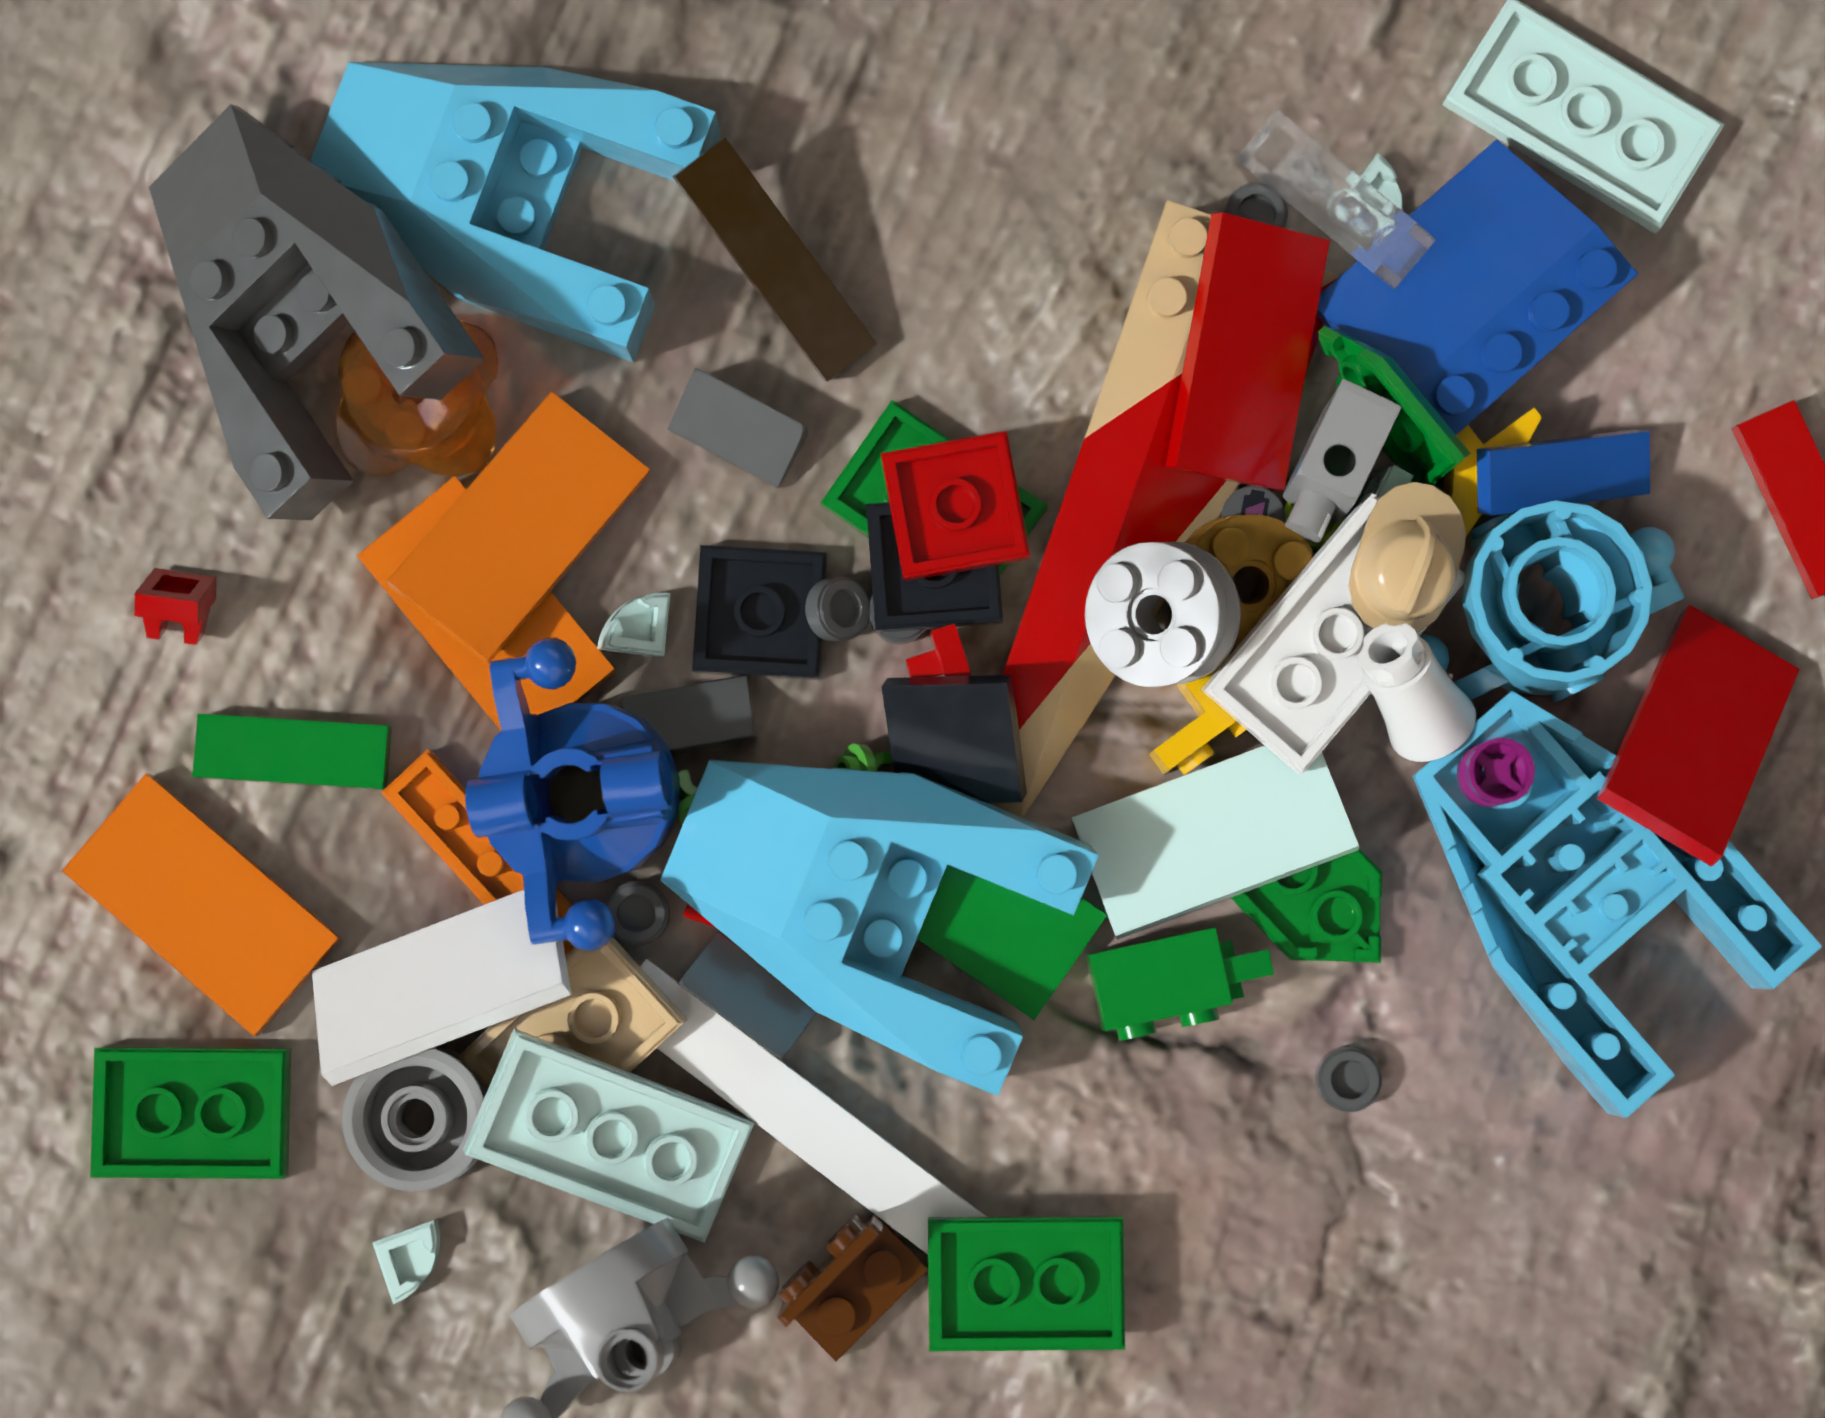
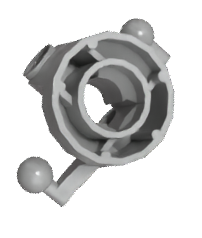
(627, 1294)

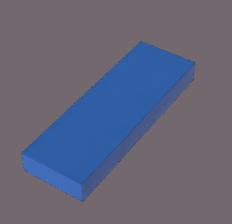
(1563, 470)

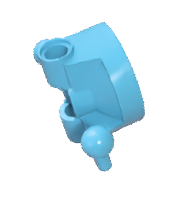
(1602, 586)

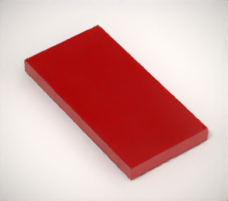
(1247, 352)
(1699, 735)

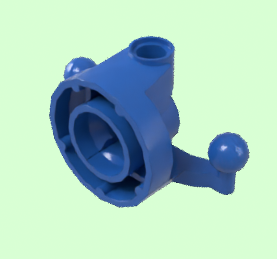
(514, 803)

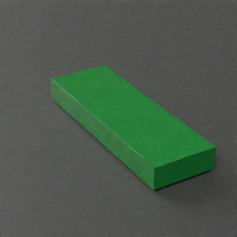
(292, 751)

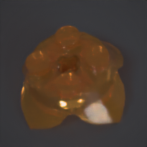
(439, 435)

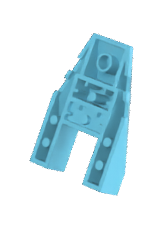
(478, 170)
(1572, 879)
(833, 882)

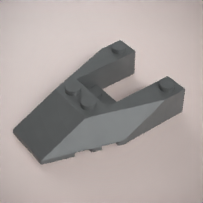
(268, 275)

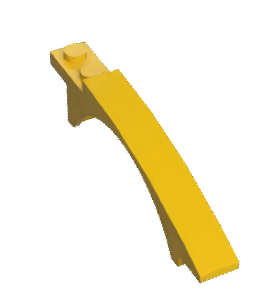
(1190, 744)

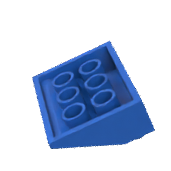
(1491, 293)

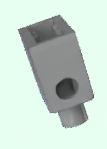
(1337, 458)

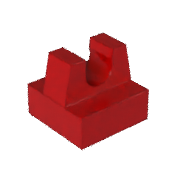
(175, 598)
(945, 659)

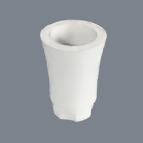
(1418, 700)

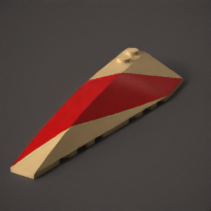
(1115, 499)

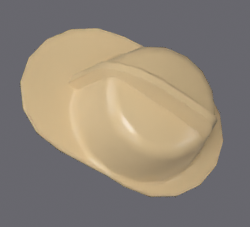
(1407, 557)

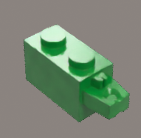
(1170, 978)

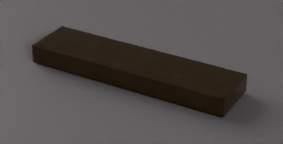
(774, 259)

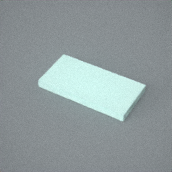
(1583, 115)
(1212, 837)
(608, 1135)

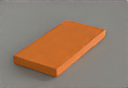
(519, 527)
(547, 620)
(202, 904)

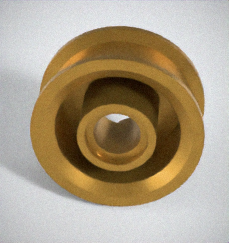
(1265, 548)

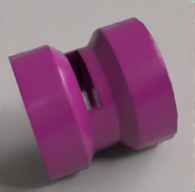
(1504, 765)

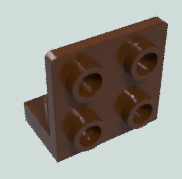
(853, 1286)

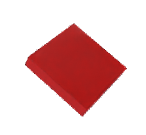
(955, 506)

